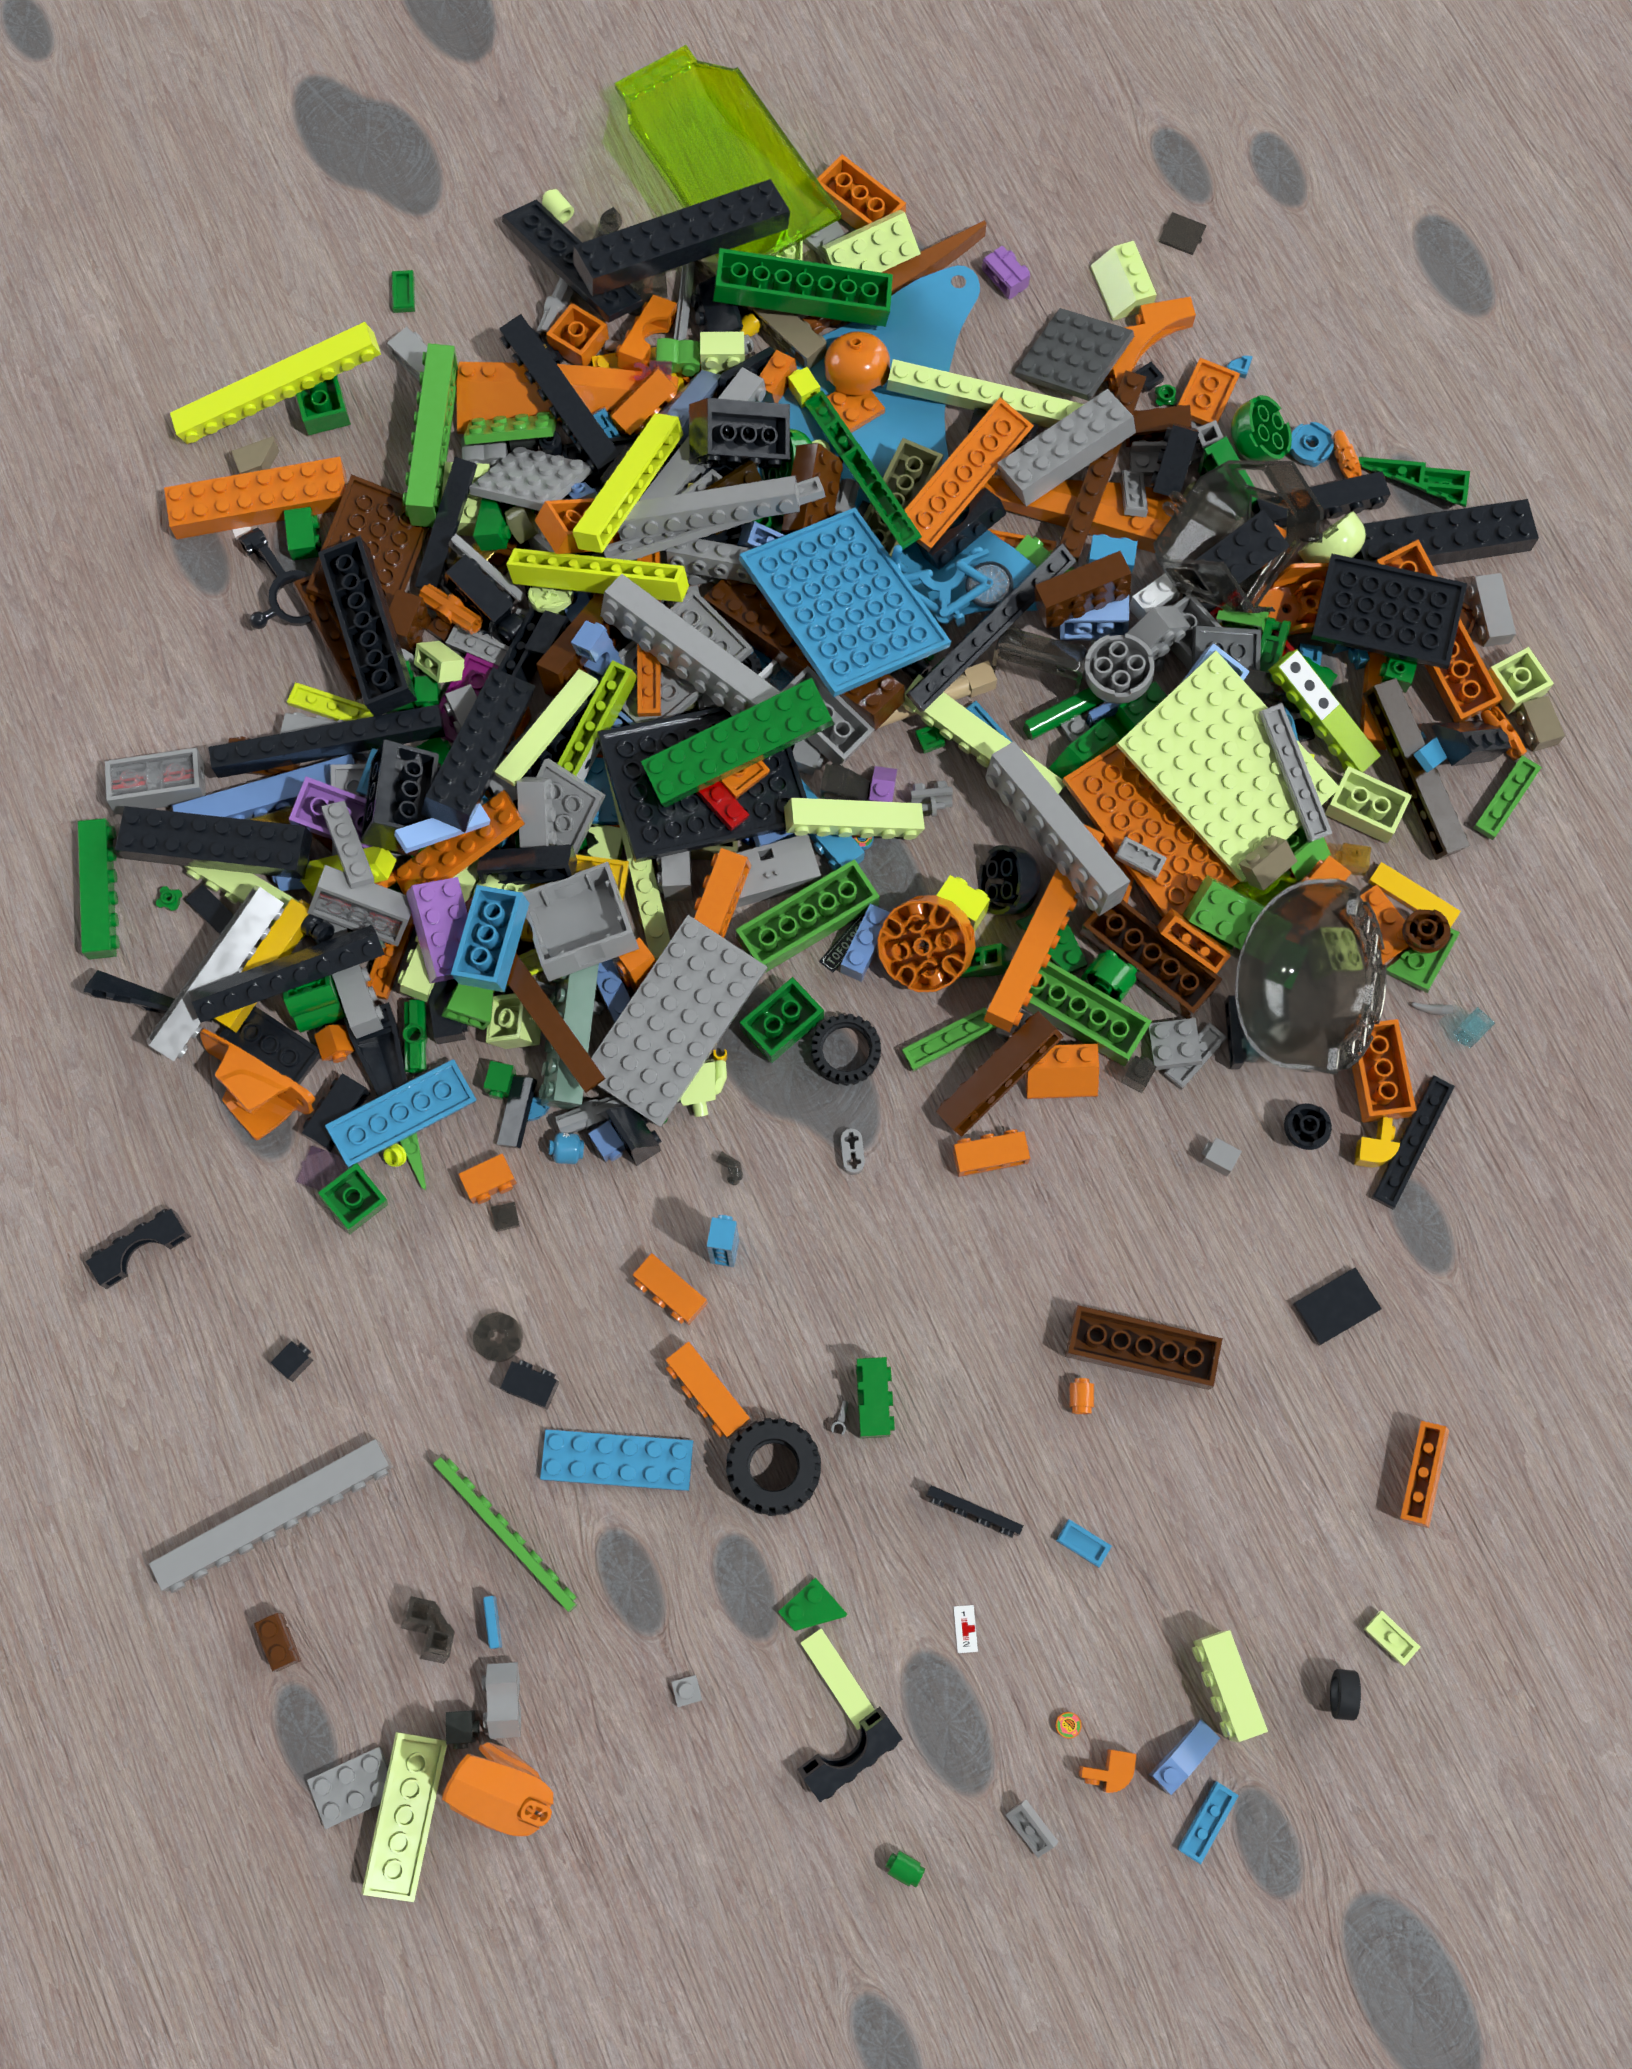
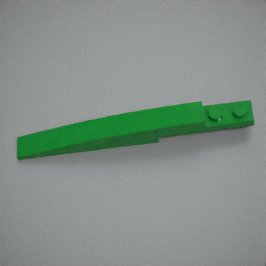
(863, 470)

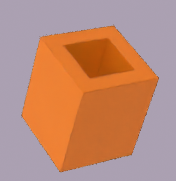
(334, 1043)

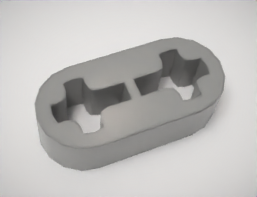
(858, 1151)

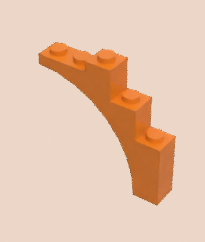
(1152, 324)

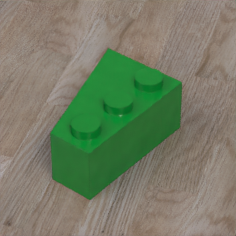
(1218, 454)
(874, 1397)

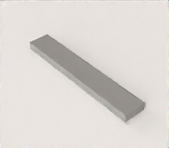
(1295, 772)

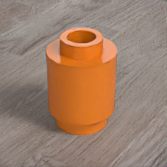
(1081, 1396)

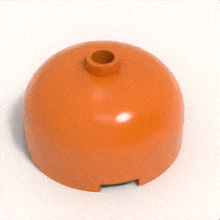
(857, 363)

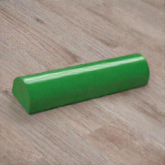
(1061, 713)

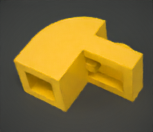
(1377, 1151)

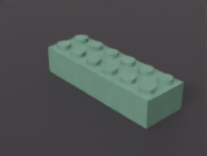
(575, 1003)

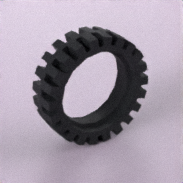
(859, 1025)

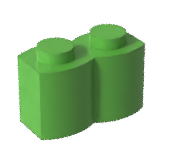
(682, 353)

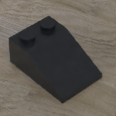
(634, 1133)

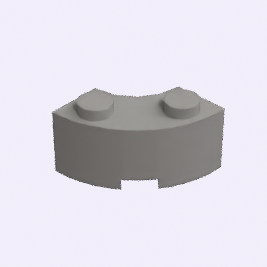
(503, 1704)

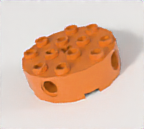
(928, 965)

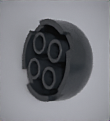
(1020, 879)

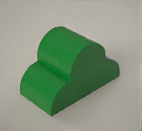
(314, 1004)

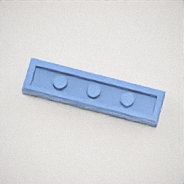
(435, 831)

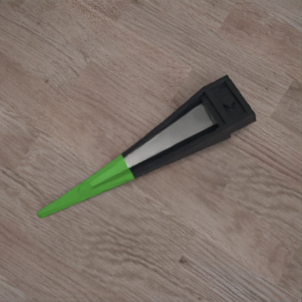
(385, 1066)

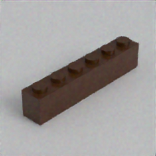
(999, 1073)

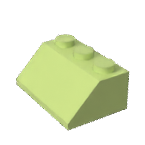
(1123, 280)

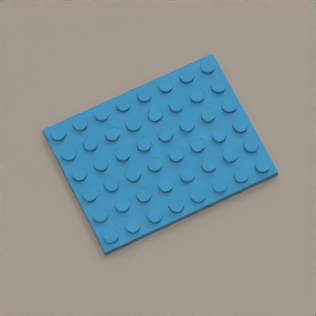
(844, 601)

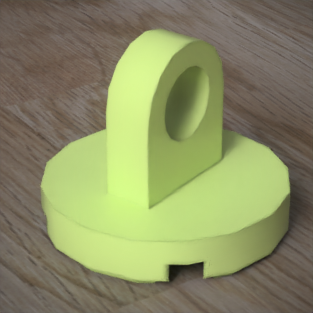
(550, 599)

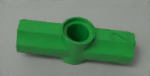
(415, 1022)

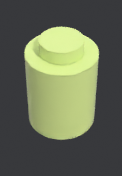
(557, 205)

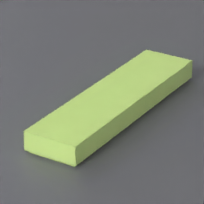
(838, 1677)

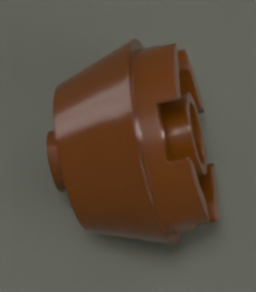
(1426, 931)

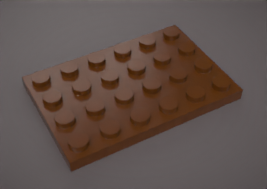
(382, 523)

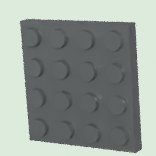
(1074, 354)

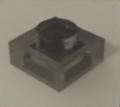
(505, 1216)

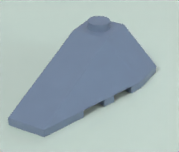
(699, 388)

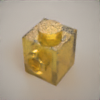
(1354, 858)

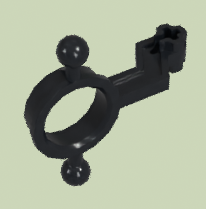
(256, 543)

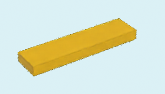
(1410, 893)

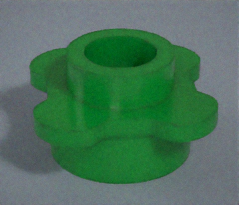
(1167, 390)
(172, 904)

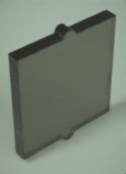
(1182, 233)

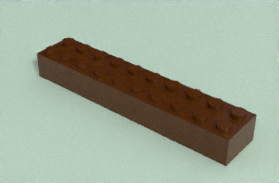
(757, 623)

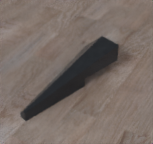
(116, 989)

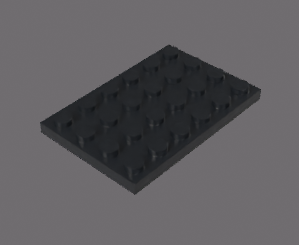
(1389, 611)

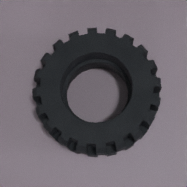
(740, 1457)

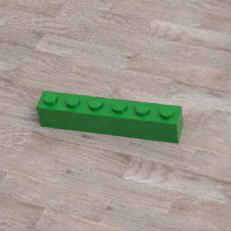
(97, 889)

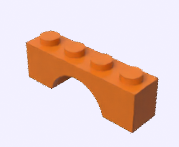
(656, 317)

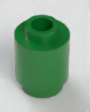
(905, 1869)

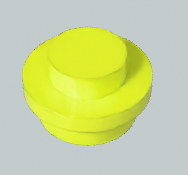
(395, 1155)

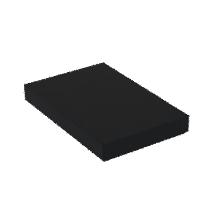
(1337, 1306)

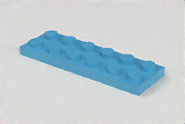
(400, 1113)
(617, 1460)

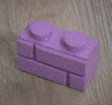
(1006, 272)

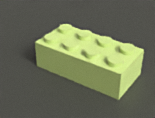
(875, 245)
(1229, 1686)

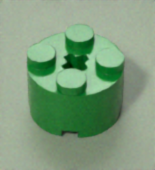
(1110, 975)

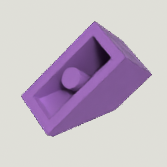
(883, 784)

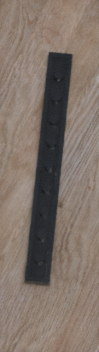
(988, 630)

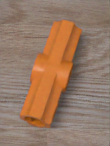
(451, 609)

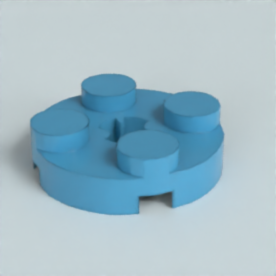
(1311, 455)

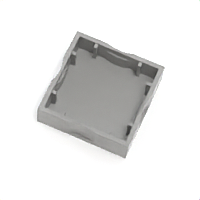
(579, 922)

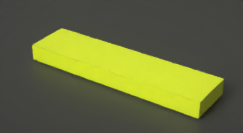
(326, 704)

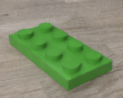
(508, 429)

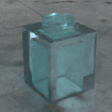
(1473, 1028)

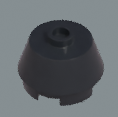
(1307, 1126)

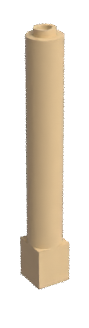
(971, 682)

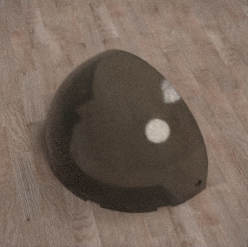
(1312, 978)

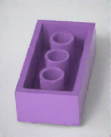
(315, 794)
(439, 924)

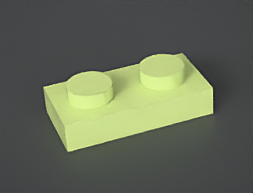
(1392, 1638)

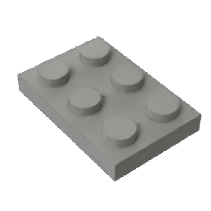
(350, 1787)

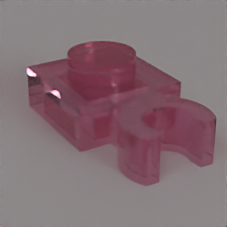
(665, 366)

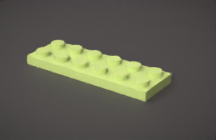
(404, 1817)

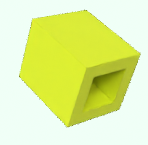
(803, 385)

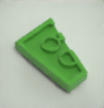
(1421, 969)

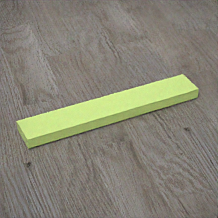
(546, 727)

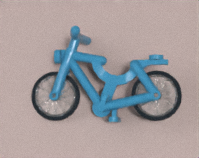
(985, 585)

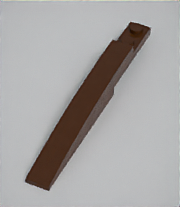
(552, 1024)

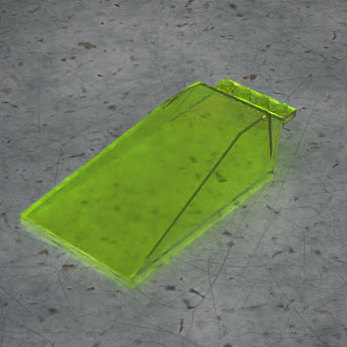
(715, 137)

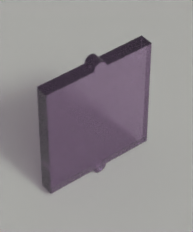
(321, 1168)

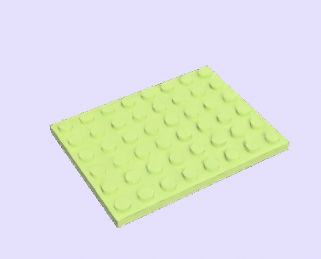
(1217, 764)

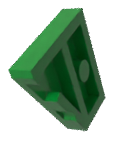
(811, 1607)

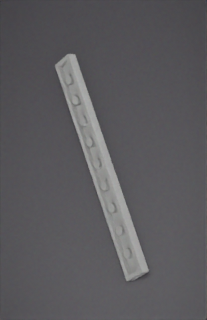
(638, 547)

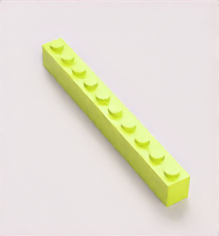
(275, 383)

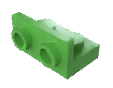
(1242, 620)

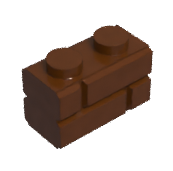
(277, 1642)

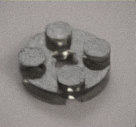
(485, 1331)

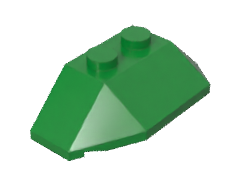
(1088, 746)

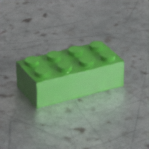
(1222, 911)

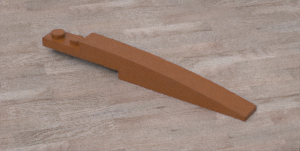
(928, 262)

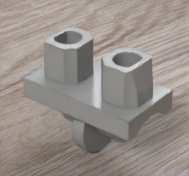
(932, 799)

